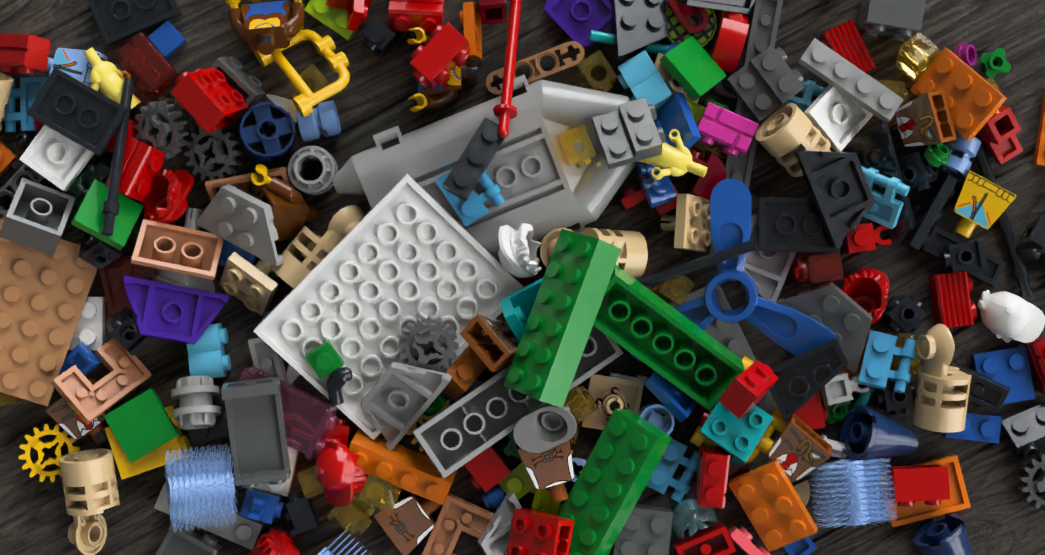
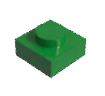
(324, 359)

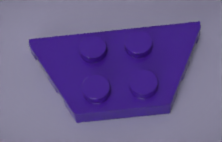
(579, 17)
(171, 310)

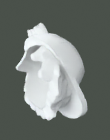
(518, 251)
(1011, 316)

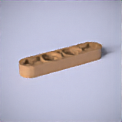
(536, 70)

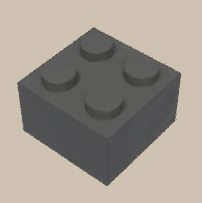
(890, 19)
(37, 216)
(645, 532)

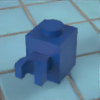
(262, 505)

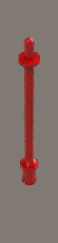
(505, 110)

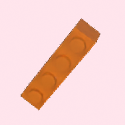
(401, 467)

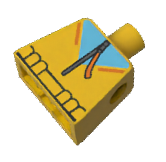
(980, 203)

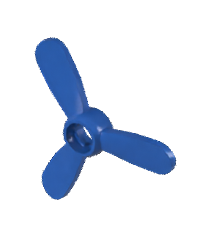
(729, 227)

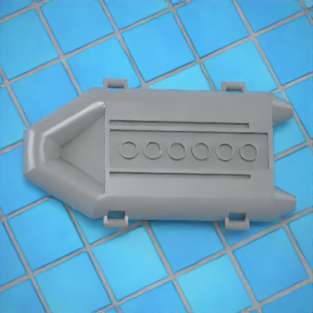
(526, 168)

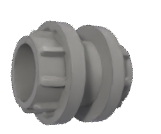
(301, 159)
(195, 402)

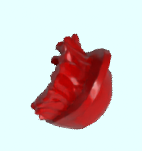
(168, 196)
(869, 290)
(339, 473)

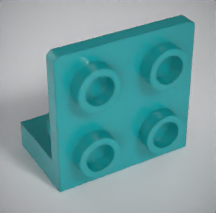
(518, 307)
(734, 434)

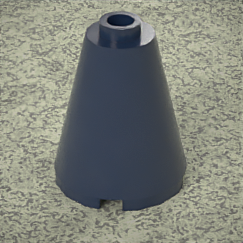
(874, 435)
(943, 536)

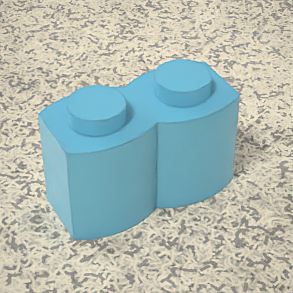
(644, 80)
(208, 353)

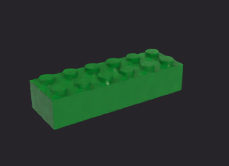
(562, 317)
(666, 340)
(612, 481)

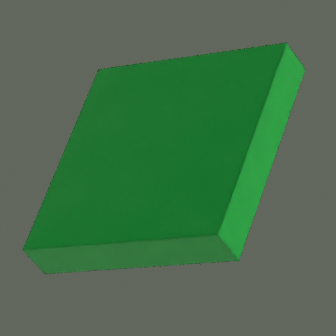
(693, 68)
(90, 216)
(141, 425)

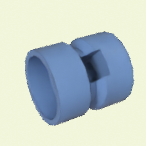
(322, 121)
(964, 148)
(658, 416)

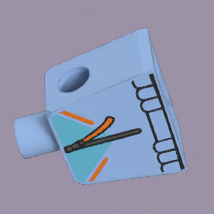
(73, 63)

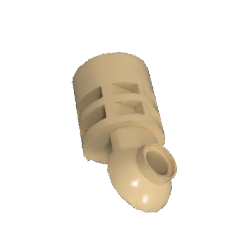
(787, 132)
(633, 247)
(309, 249)
(940, 388)
(88, 490)

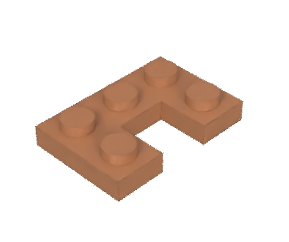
(93, 400)
(454, 518)

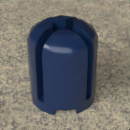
(277, 122)

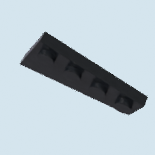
(877, 151)

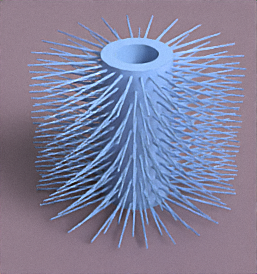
(200, 487)
(852, 492)

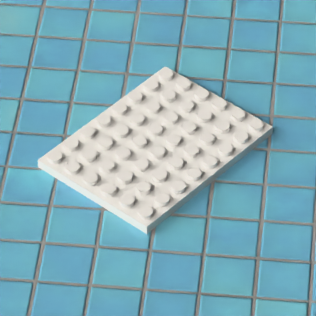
(386, 272)

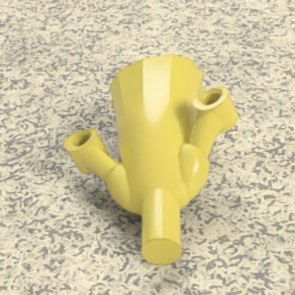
(107, 78)
(674, 160)

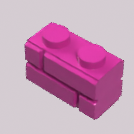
(726, 130)

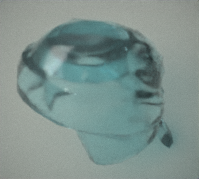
(691, 516)

